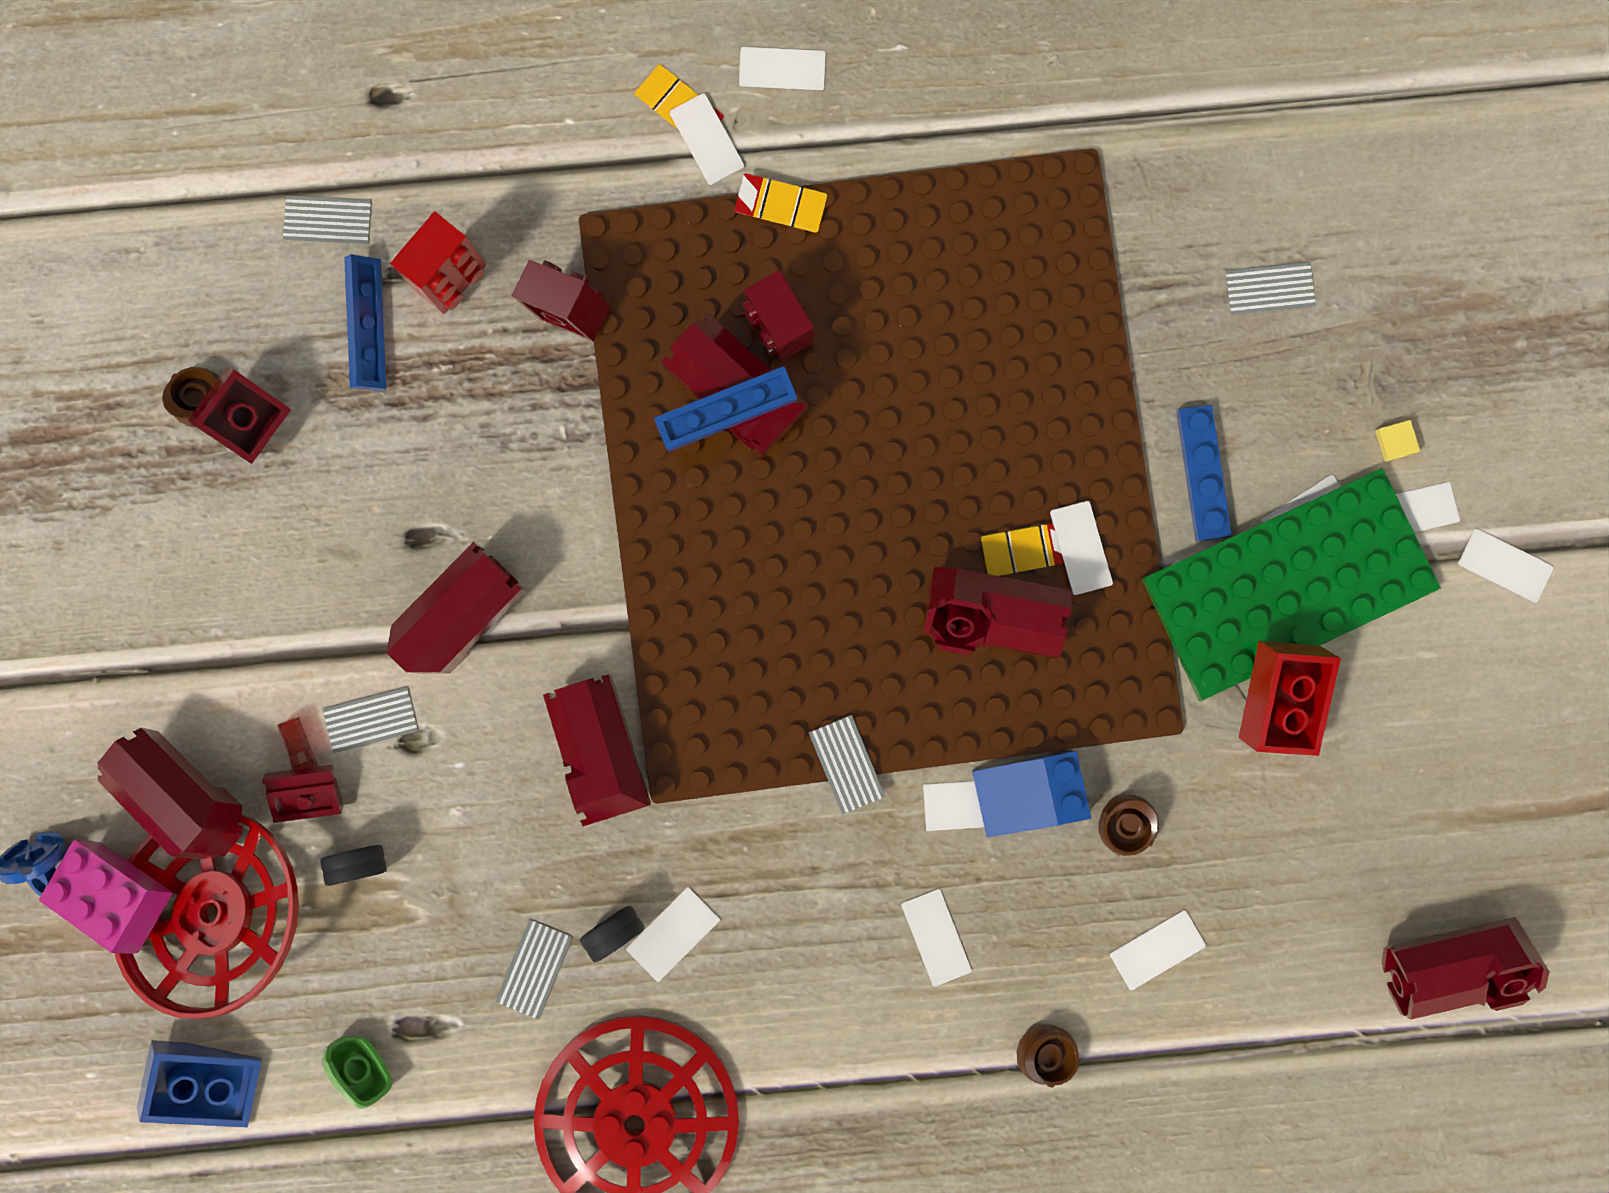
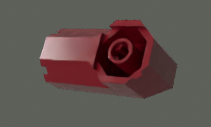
(713, 360)
(995, 611)
(452, 614)
(598, 748)
(170, 796)
(1465, 969)

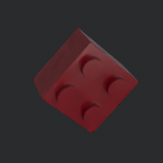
(561, 299)
(778, 316)
(239, 414)

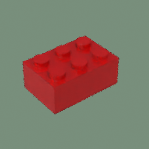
(439, 263)
(1289, 698)

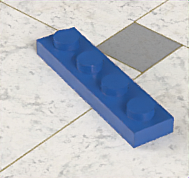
(365, 323)
(726, 409)
(1203, 473)

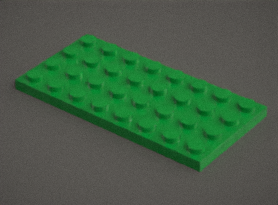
(1291, 582)

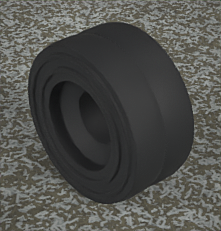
(353, 865)
(612, 934)

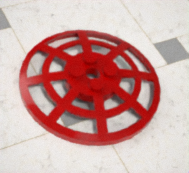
(218, 937)
(639, 1099)

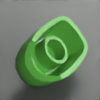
(356, 1070)

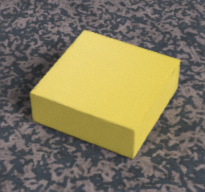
(1397, 441)

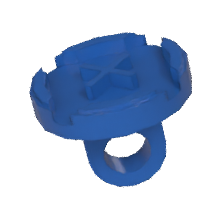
(33, 861)

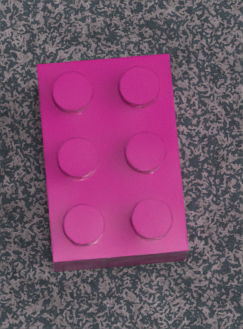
(105, 896)

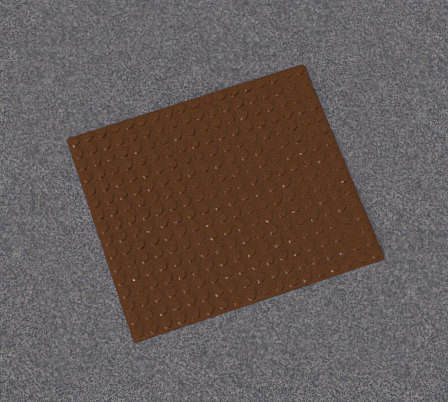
(951, 396)

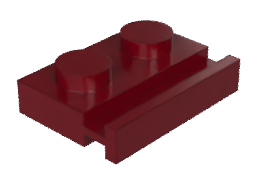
(302, 793)

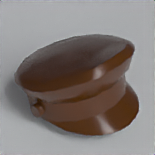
(187, 391)
(1128, 825)
(1048, 1055)

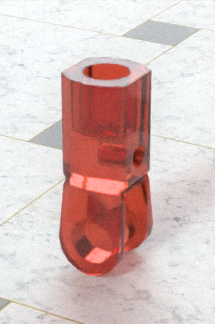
(296, 742)

